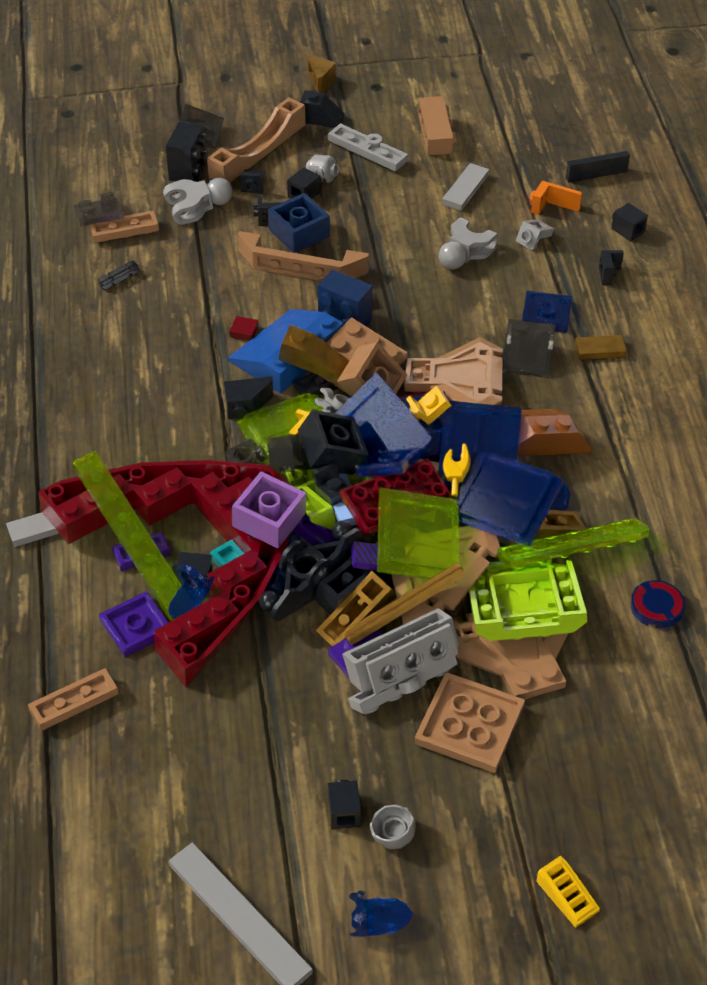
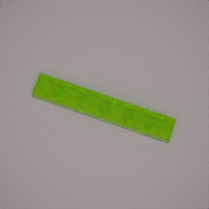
(573, 542)

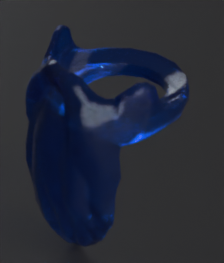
(192, 591)
(378, 915)

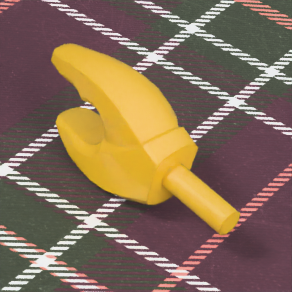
(456, 471)

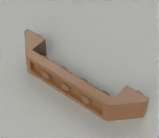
(299, 265)

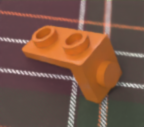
(554, 195)

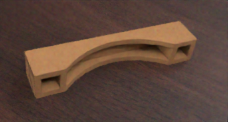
(283, 123)

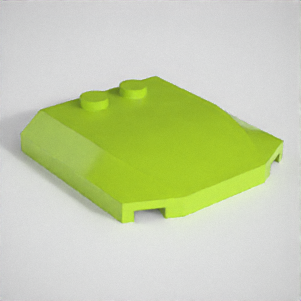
(527, 601)

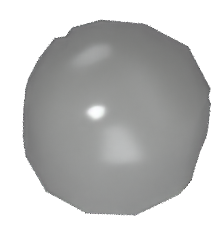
(393, 827)

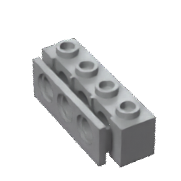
(390, 656)

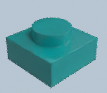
(226, 553)

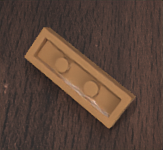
(122, 228)
(73, 699)

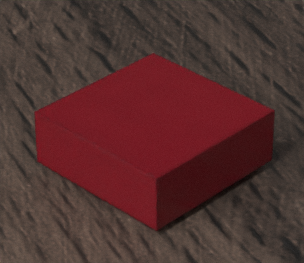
(244, 328)

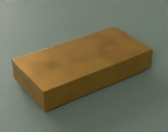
(600, 347)

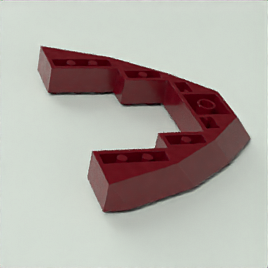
(157, 492)

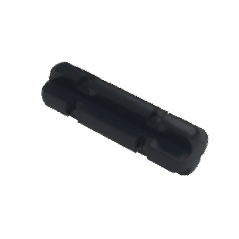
(118, 275)

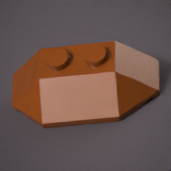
(550, 434)

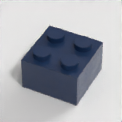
(299, 222)
(345, 298)

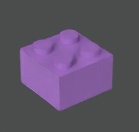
(269, 509)

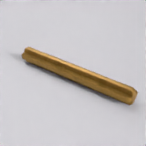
(404, 603)

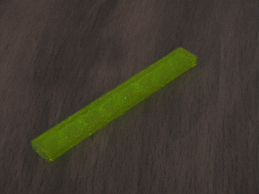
(128, 528)

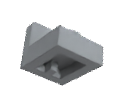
(533, 231)

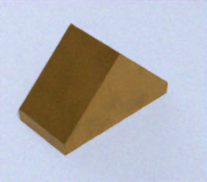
(321, 72)

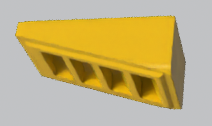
(568, 876)

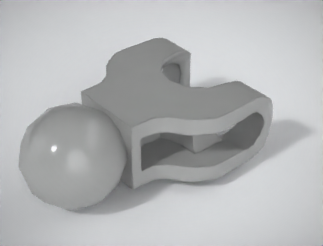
(196, 198)
(466, 245)

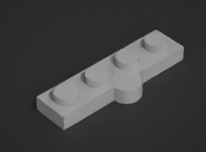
(368, 146)
(369, 702)

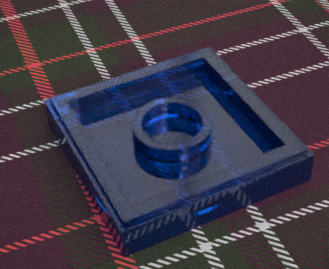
(547, 309)
(389, 462)

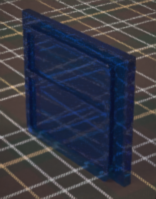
(384, 418)
(482, 429)
(506, 497)

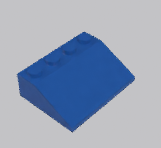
(261, 353)

